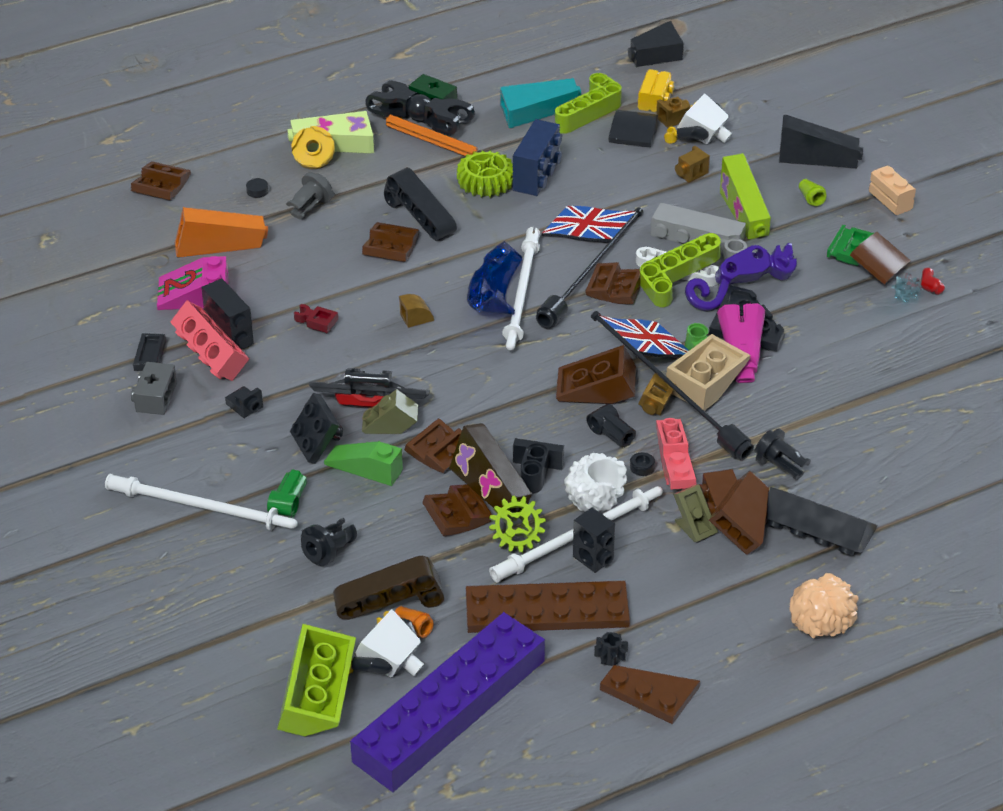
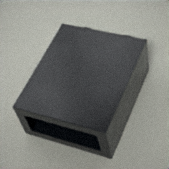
(229, 312)

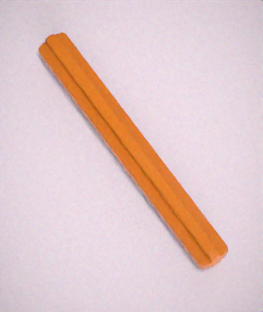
(430, 136)

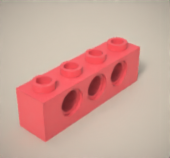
(209, 341)

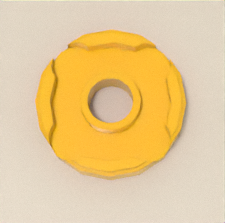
(315, 159)

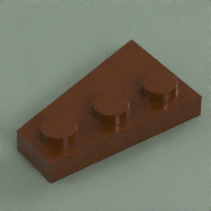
(650, 691)

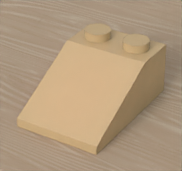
(707, 370)

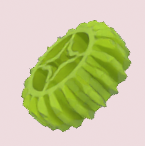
(485, 173)

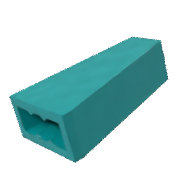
(535, 100)

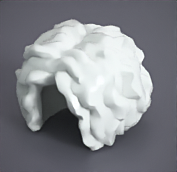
(596, 482)

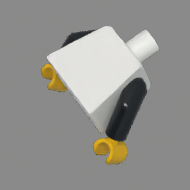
(701, 122)
(388, 647)

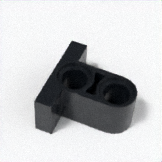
(535, 460)

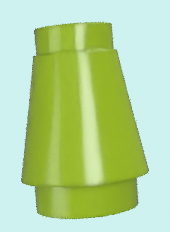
(813, 193)

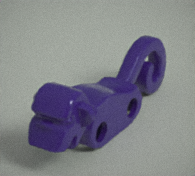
(742, 268)

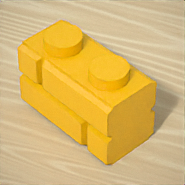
(655, 87)

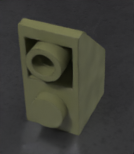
(391, 415)

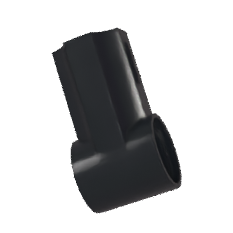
(608, 422)

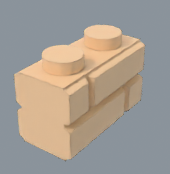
(892, 190)

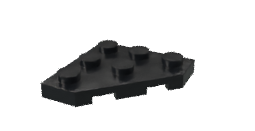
(771, 334)

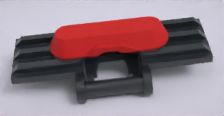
(352, 388)

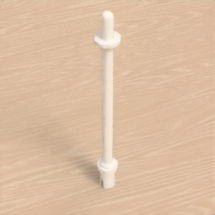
(530, 247)
(132, 487)
(516, 563)

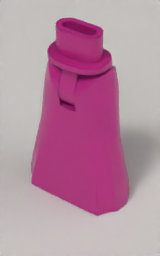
(743, 333)

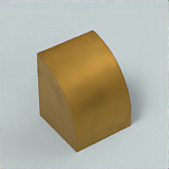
(414, 310)

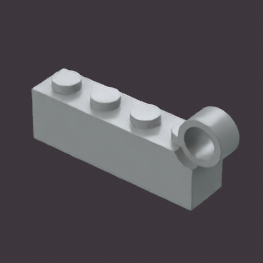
(685, 225)

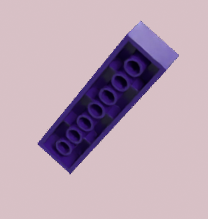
(447, 702)

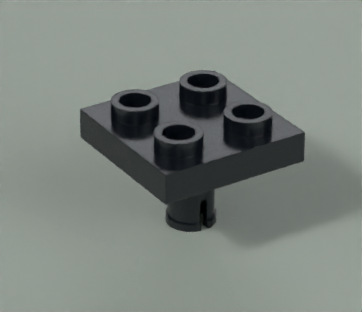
(315, 428)

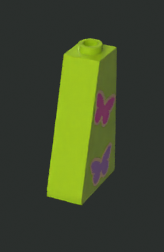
(743, 196)

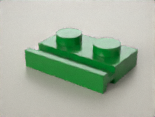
(845, 242)

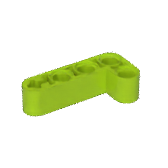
(602, 99)
(663, 270)

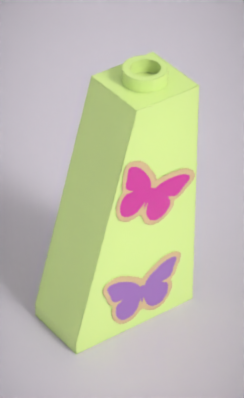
(349, 131)

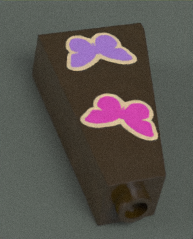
(486, 468)

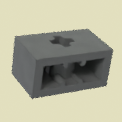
(154, 388)

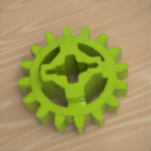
(527, 532)

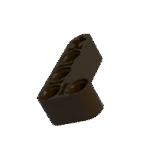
(389, 586)

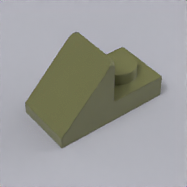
(694, 513)

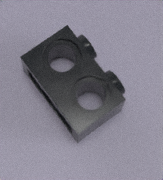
(593, 540)

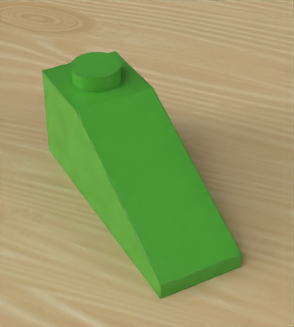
(369, 460)

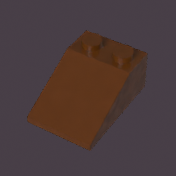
(598, 378)

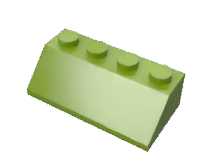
(316, 681)

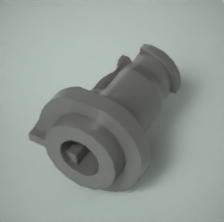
(314, 190)

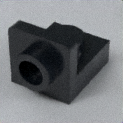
(245, 401)

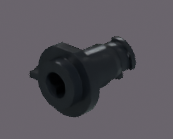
(773, 447)
(321, 543)

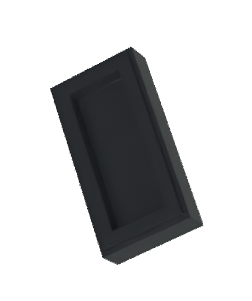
(149, 350)

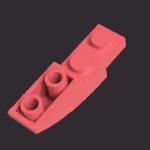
(674, 454)

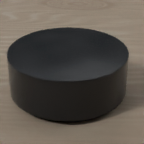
(257, 187)
(642, 464)

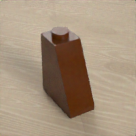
(743, 513)

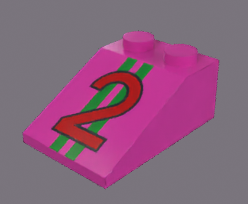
(187, 281)

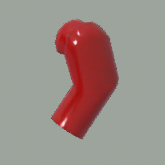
(931, 283)

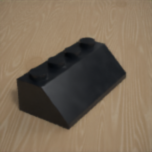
(819, 521)

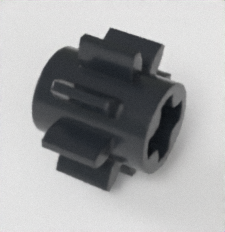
(611, 648)

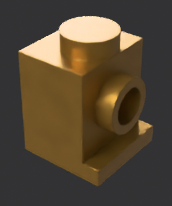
(672, 111)
(693, 164)
(654, 399)

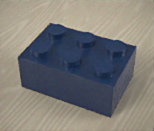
(536, 157)

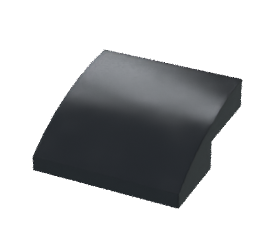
(633, 128)

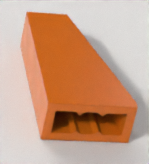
(217, 232)

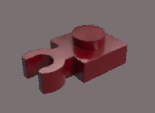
(318, 319)

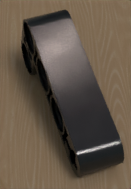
(407, 189)

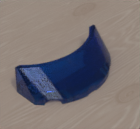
(491, 280)

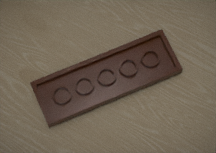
(550, 605)

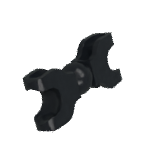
(434, 112)

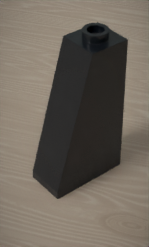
(817, 145)

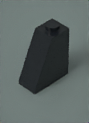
(656, 46)

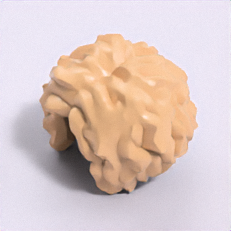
(823, 606)

